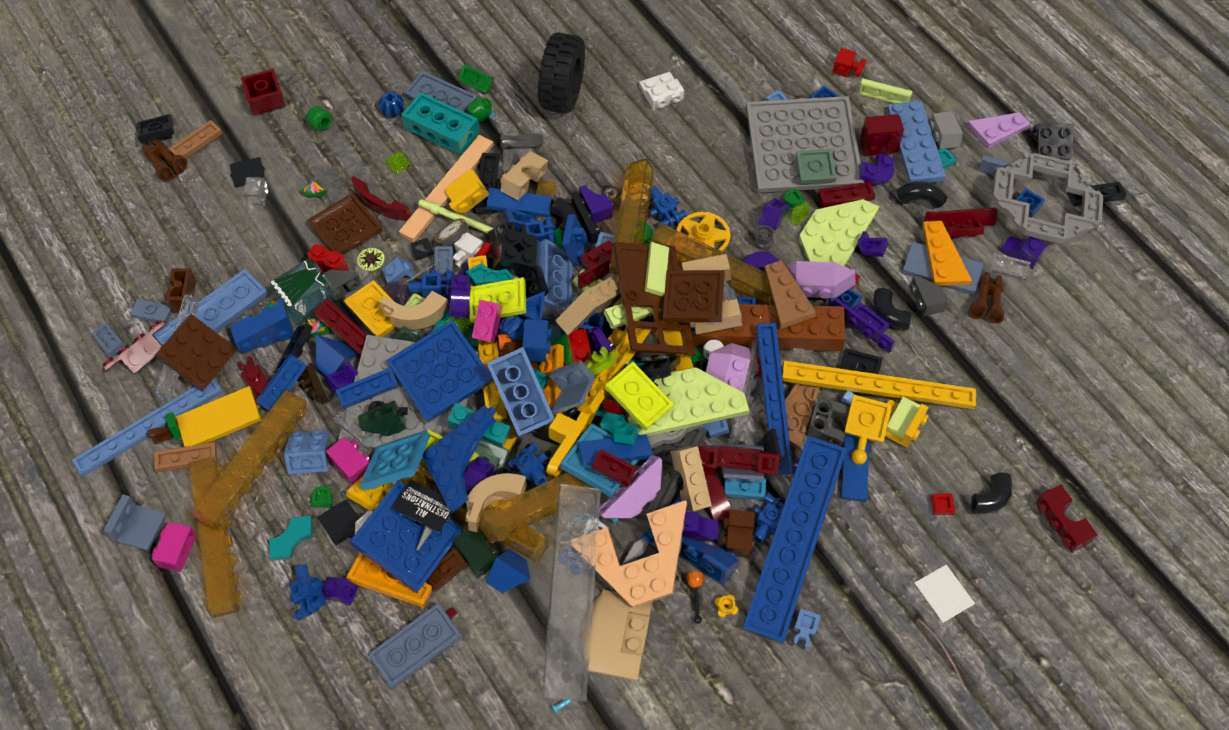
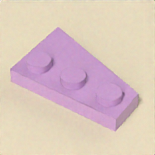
(998, 128)

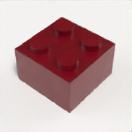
(263, 91)
(881, 134)

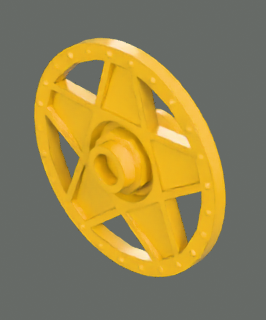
(705, 229)

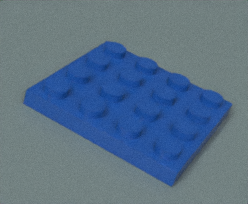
(440, 371)
(393, 538)

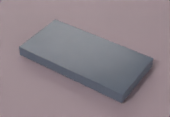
(439, 90)
(918, 265)
(415, 646)

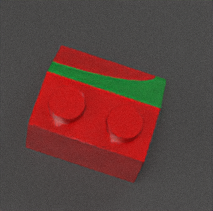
(575, 347)

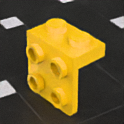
(466, 192)
(912, 432)

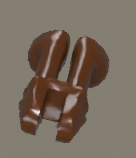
(160, 151)
(979, 308)

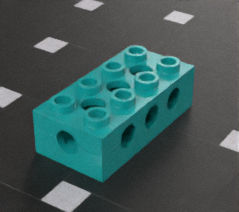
(440, 123)

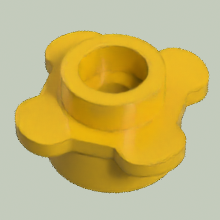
(726, 600)

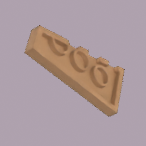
(787, 295)
(799, 410)

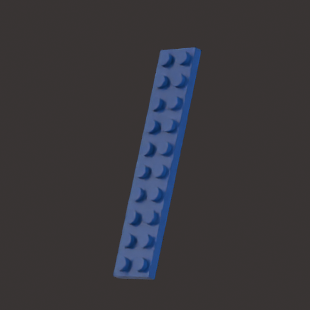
(794, 540)

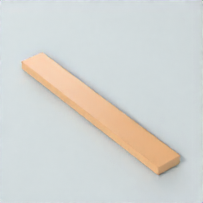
(469, 160)

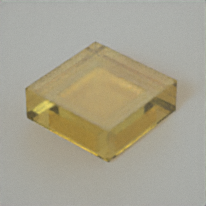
(546, 188)

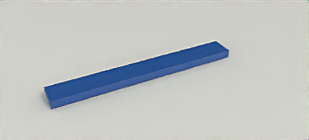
(774, 392)

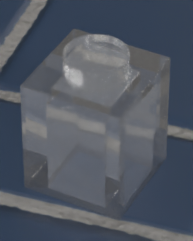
(255, 191)

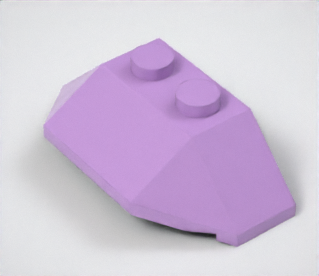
(822, 278)
(730, 365)
(642, 489)

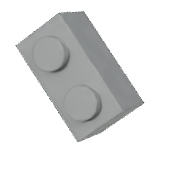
(946, 130)

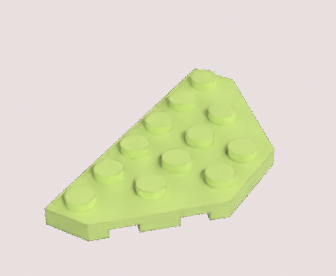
(835, 231)
(696, 401)

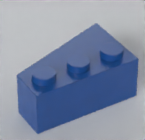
(263, 329)

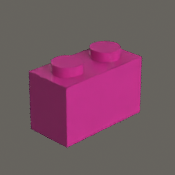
(487, 321)
(348, 460)
(174, 546)

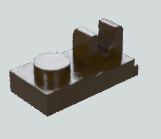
(313, 380)

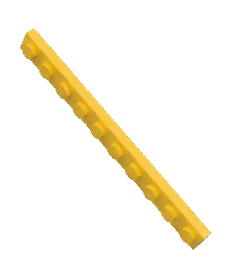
(487, 352)
(879, 384)

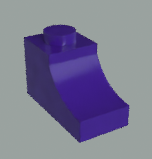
(597, 204)
(774, 213)
(1024, 249)
(459, 296)
(476, 472)
(700, 528)

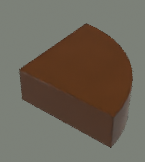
(160, 434)

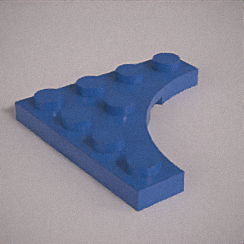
(451, 454)

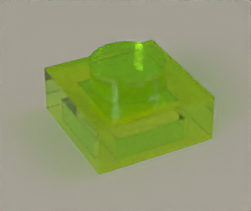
(397, 162)
(799, 213)
(462, 323)

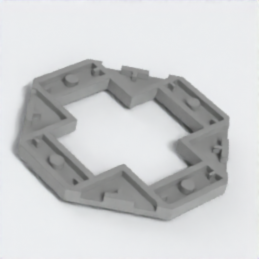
(1019, 211)

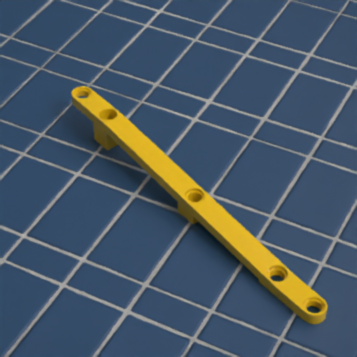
(568, 431)

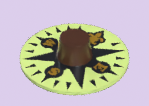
(370, 259)

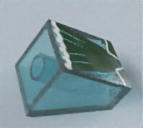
(302, 290)

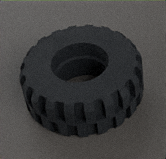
(561, 72)

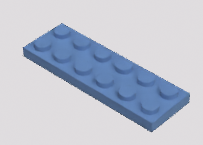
(918, 144)
(223, 304)

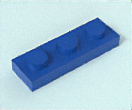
(281, 381)
(367, 388)

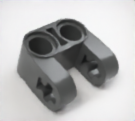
(833, 410)

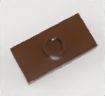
(447, 569)

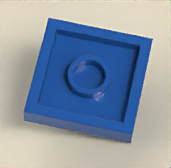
(574, 239)

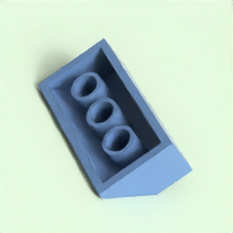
(557, 273)
(521, 392)

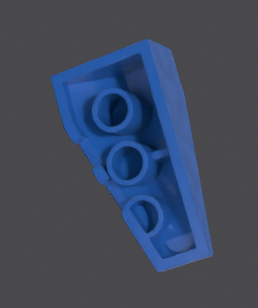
(709, 559)

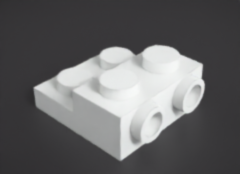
(662, 90)

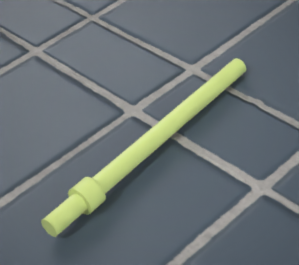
(438, 209)

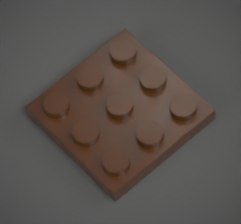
(345, 225)
(694, 296)
(196, 352)

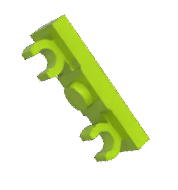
(601, 362)

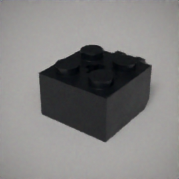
(515, 250)

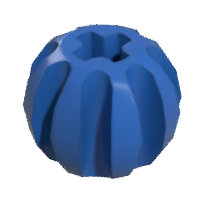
(391, 104)
(512, 326)

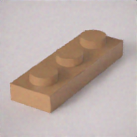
(196, 140)
(180, 457)

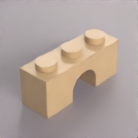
(517, 180)
(695, 490)

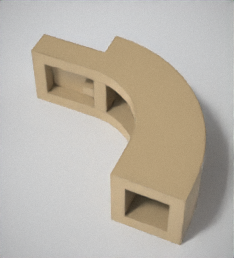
(416, 316)
(490, 490)

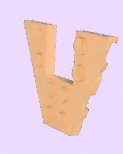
(653, 575)

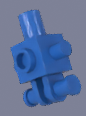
(665, 208)
(541, 231)
(432, 282)
(530, 464)
(768, 517)
(306, 592)

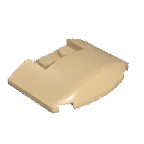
(618, 636)

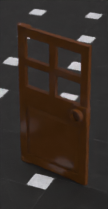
(632, 269)

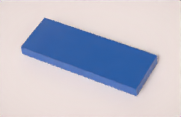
(529, 203)
(627, 452)
(853, 475)

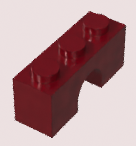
(1072, 533)

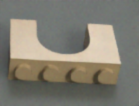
(590, 301)
(731, 313)

